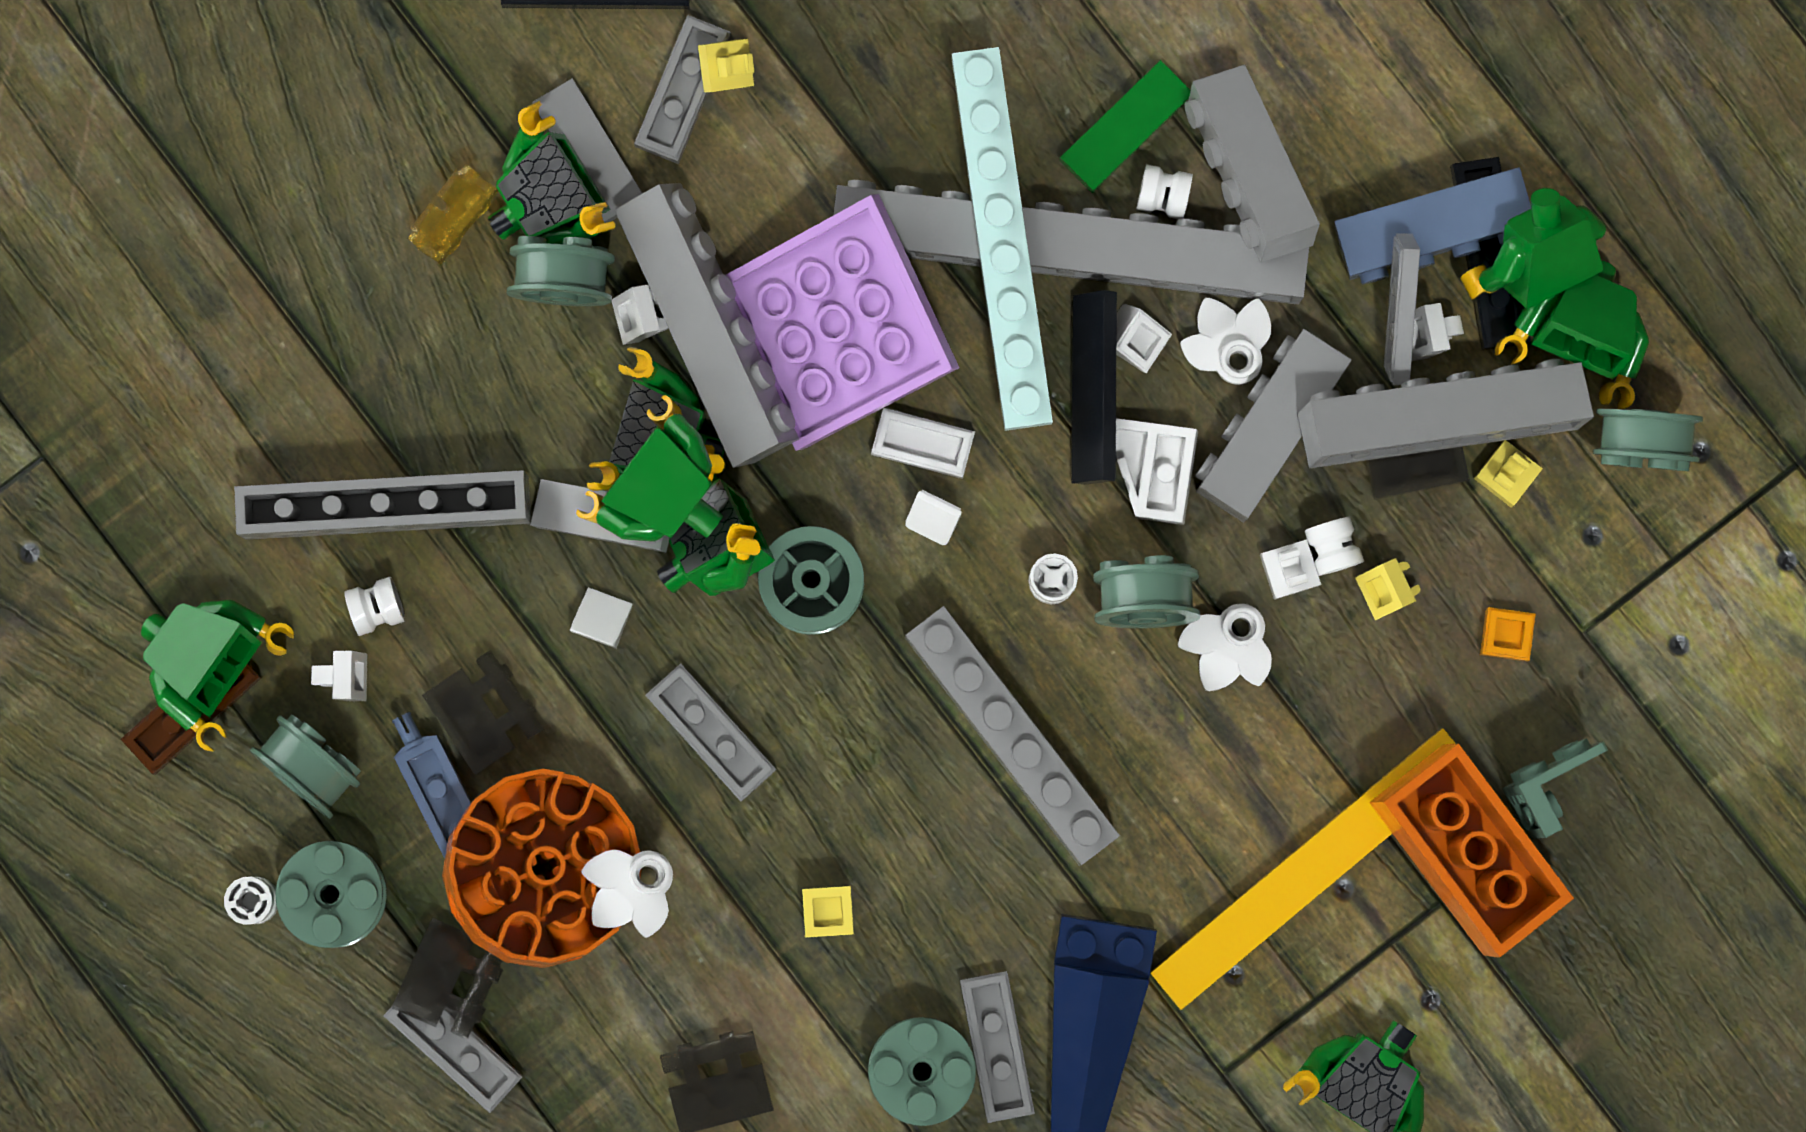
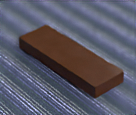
(160, 738)

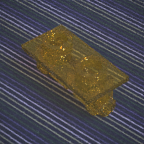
(440, 232)

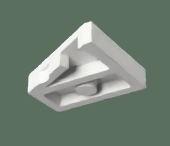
(1156, 468)

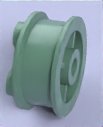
(560, 272)
(1647, 434)
(1146, 593)
(817, 608)
(305, 767)
(303, 889)
(949, 1079)

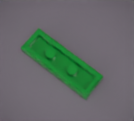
(1126, 126)

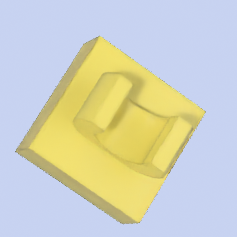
(726, 65)
(1508, 473)
(1387, 588)
(828, 911)

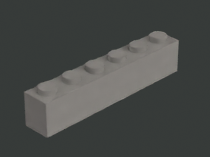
(707, 323)
(1444, 414)
(382, 505)
(1011, 736)

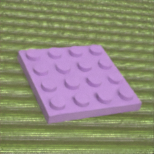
(842, 320)

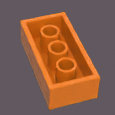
(1471, 850)

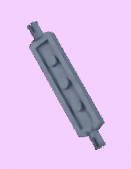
(431, 780)

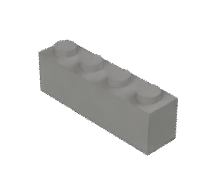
(1251, 164)
(1271, 427)

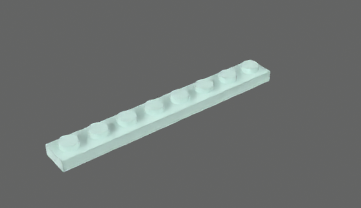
(1001, 239)

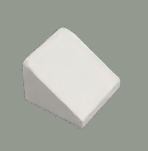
(1139, 337)
(933, 517)
(601, 617)

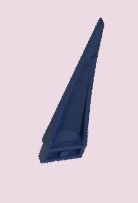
(1096, 1007)

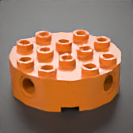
(492, 861)

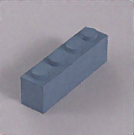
(1439, 221)

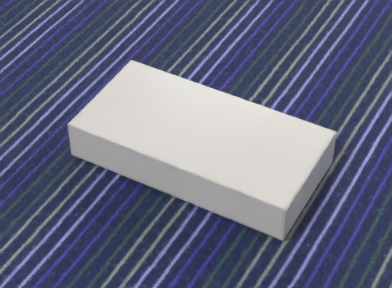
(922, 443)

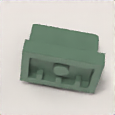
(1538, 810)

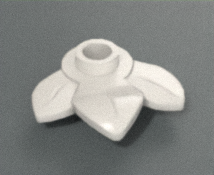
(1225, 334)
(1224, 653)
(624, 895)

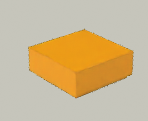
(1507, 634)

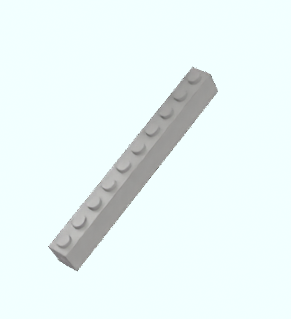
(1094, 245)

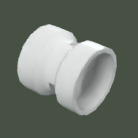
(1153, 191)
(1334, 546)
(1057, 574)
(364, 610)
(259, 898)

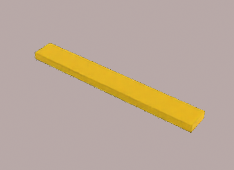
(1283, 890)

